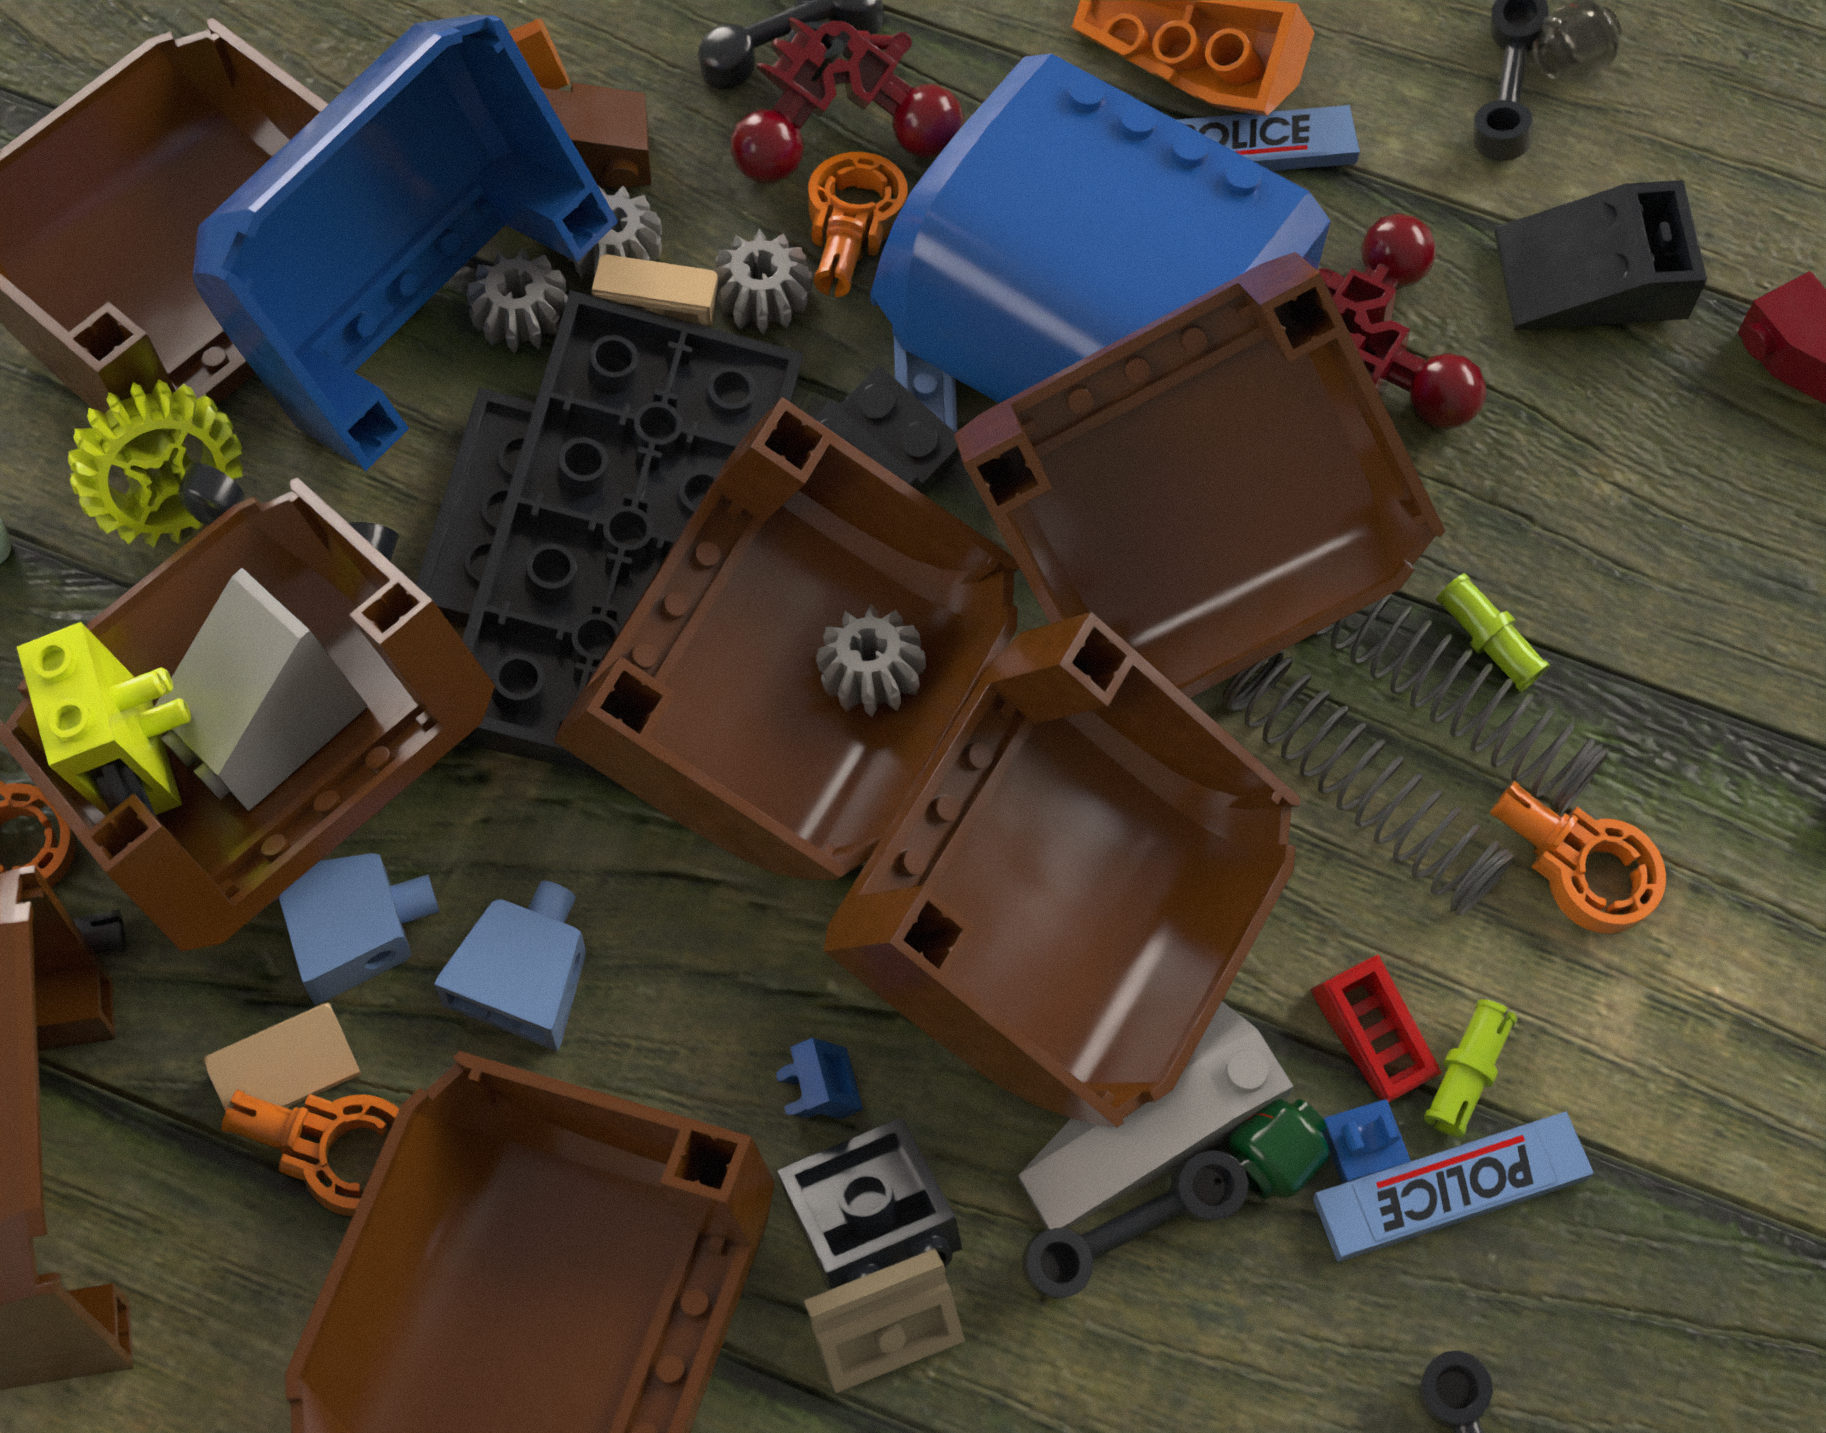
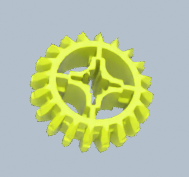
(147, 442)

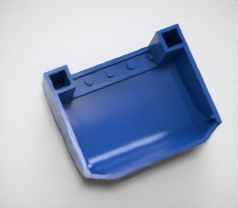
(380, 211)
(1071, 226)

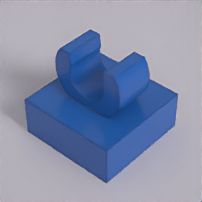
(824, 1080)
(1364, 1141)

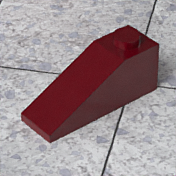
(1789, 334)

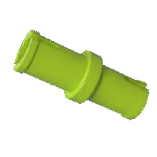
(1492, 632)
(1470, 1068)

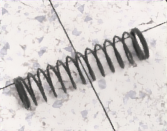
(1579, 768)
(1475, 880)

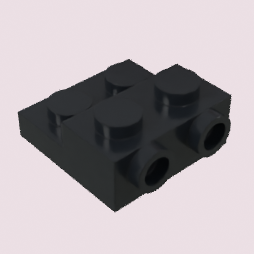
(893, 430)
(869, 1205)

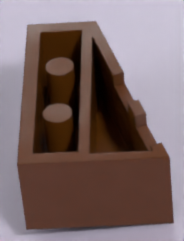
(607, 131)

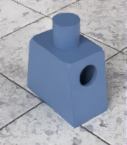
(351, 921)
(519, 967)

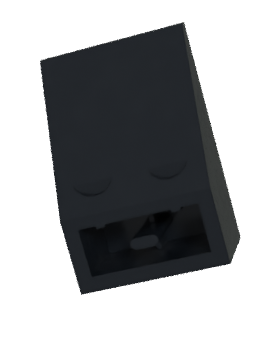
(1604, 259)

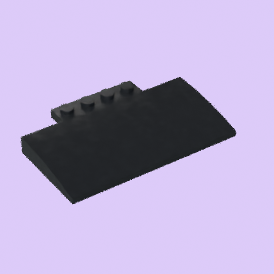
(580, 498)

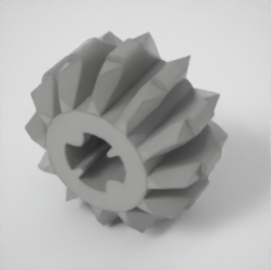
(632, 237)
(762, 281)
(517, 300)
(871, 660)

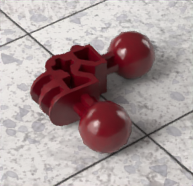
(769, 141)
(1398, 254)

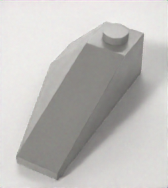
(1098, 1165)

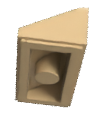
(658, 288)
(285, 1060)

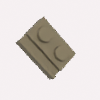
(884, 1320)

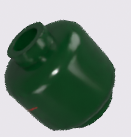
(1280, 1148)

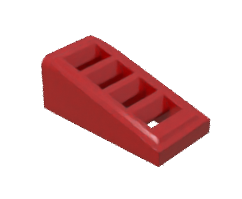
(1397, 1018)

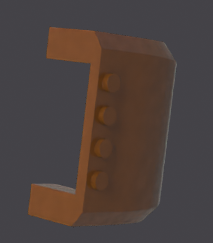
(110, 207)
(1208, 479)
(716, 677)
(212, 860)
(1072, 877)
(49, 998)
(532, 1265)

